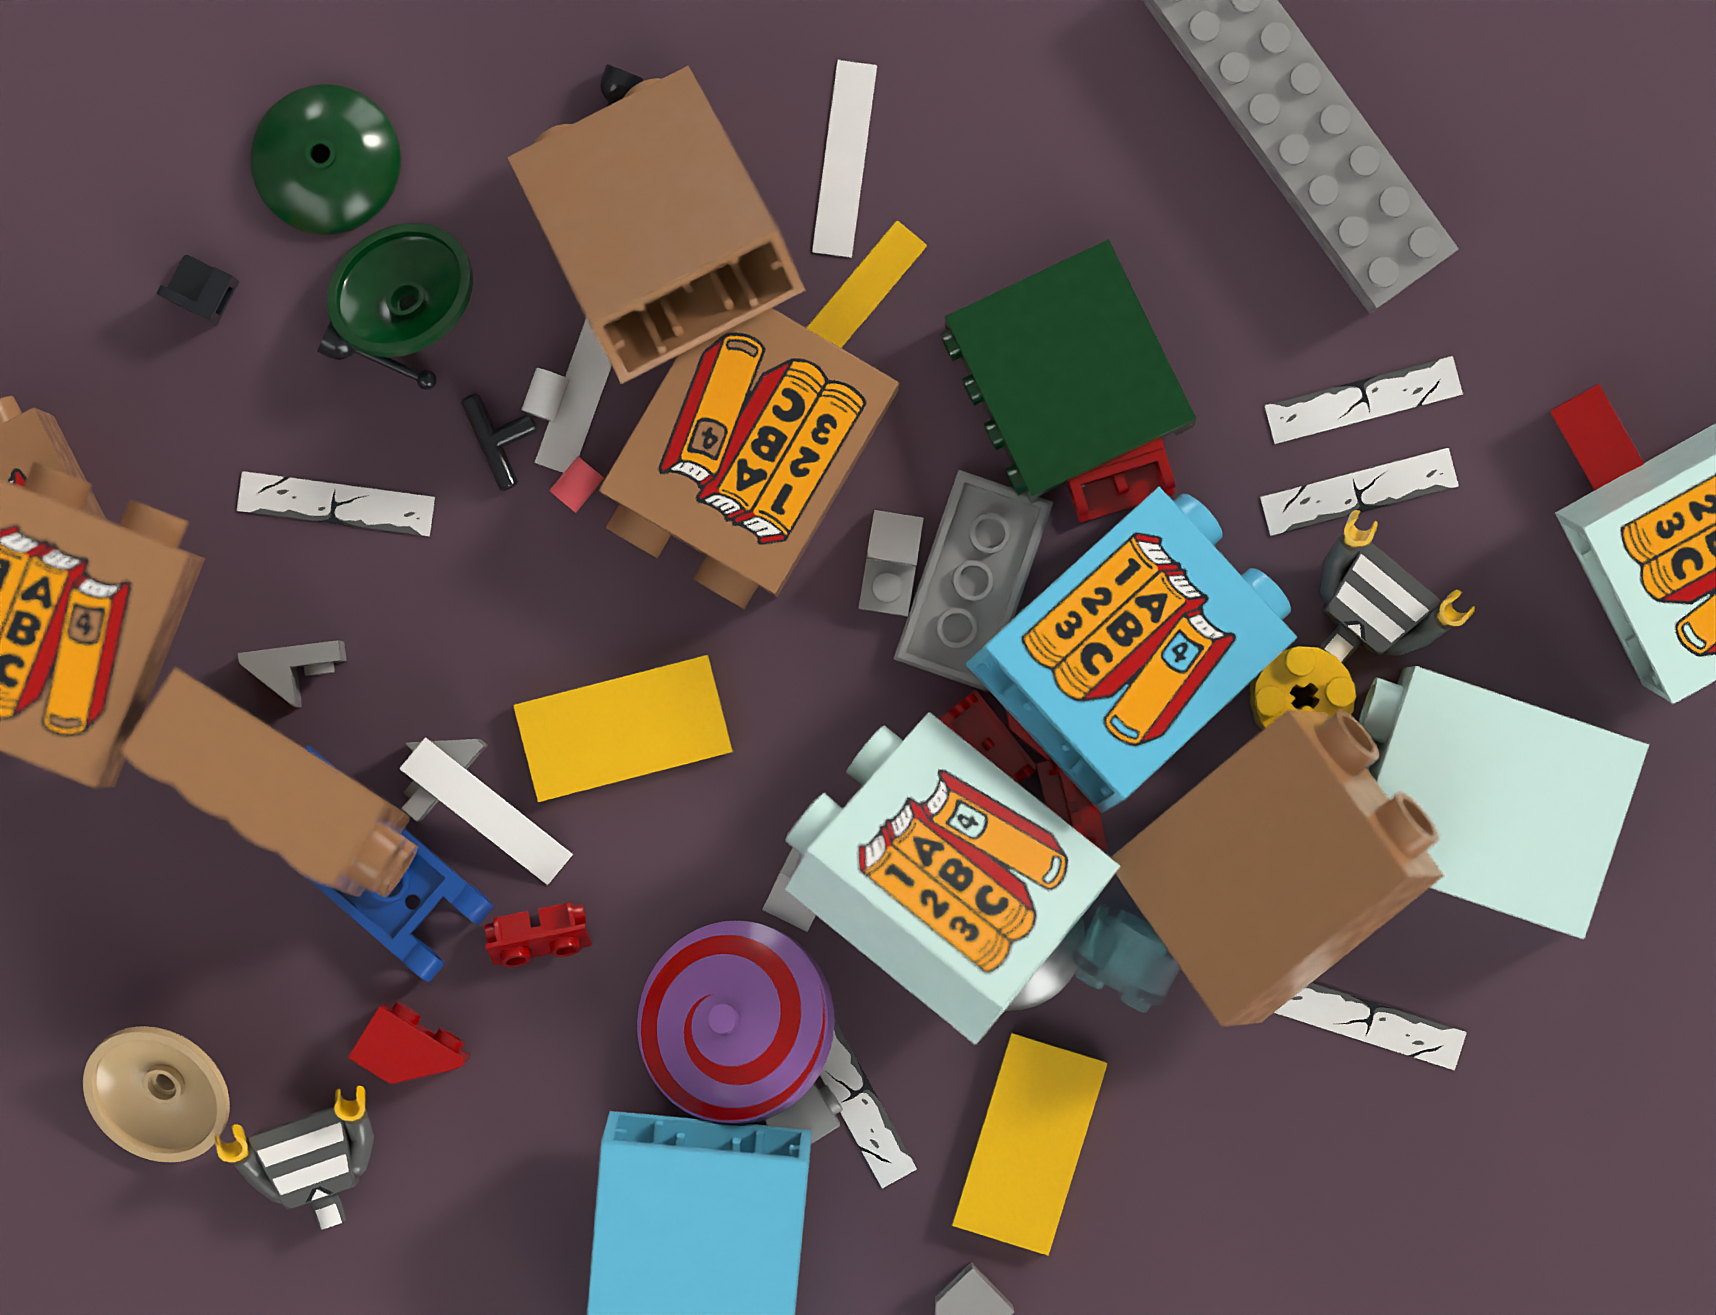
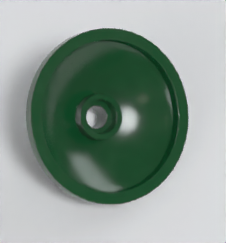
(345, 188)
(389, 275)

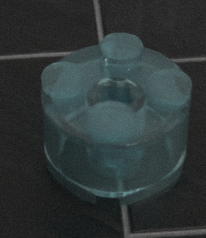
(1126, 957)

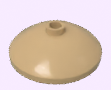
(143, 1107)

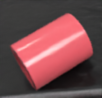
(576, 484)

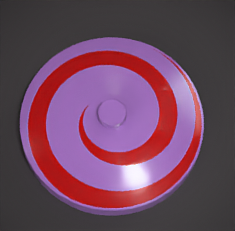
(735, 1022)

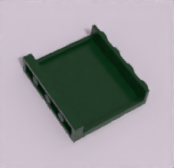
(1067, 371)

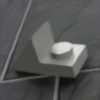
(891, 563)
(279, 665)
(461, 751)

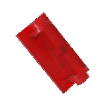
(1070, 803)
(515, 942)

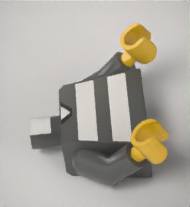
(1378, 600)
(307, 1158)

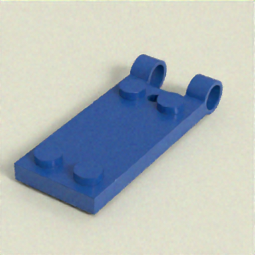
(394, 922)

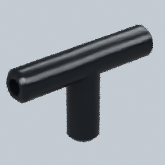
(494, 440)

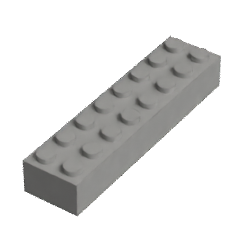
(1309, 141)

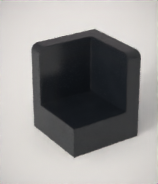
(200, 289)

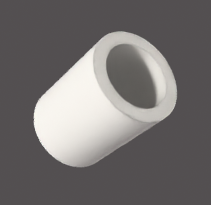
(545, 394)

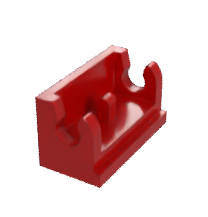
(1596, 436)
(1122, 482)
(984, 731)

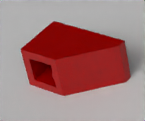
(402, 1049)

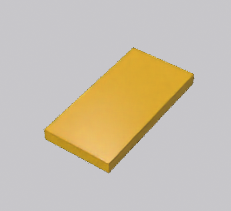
(623, 728)
(1029, 1143)

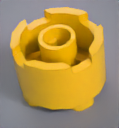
(1301, 667)

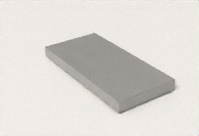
(972, 576)

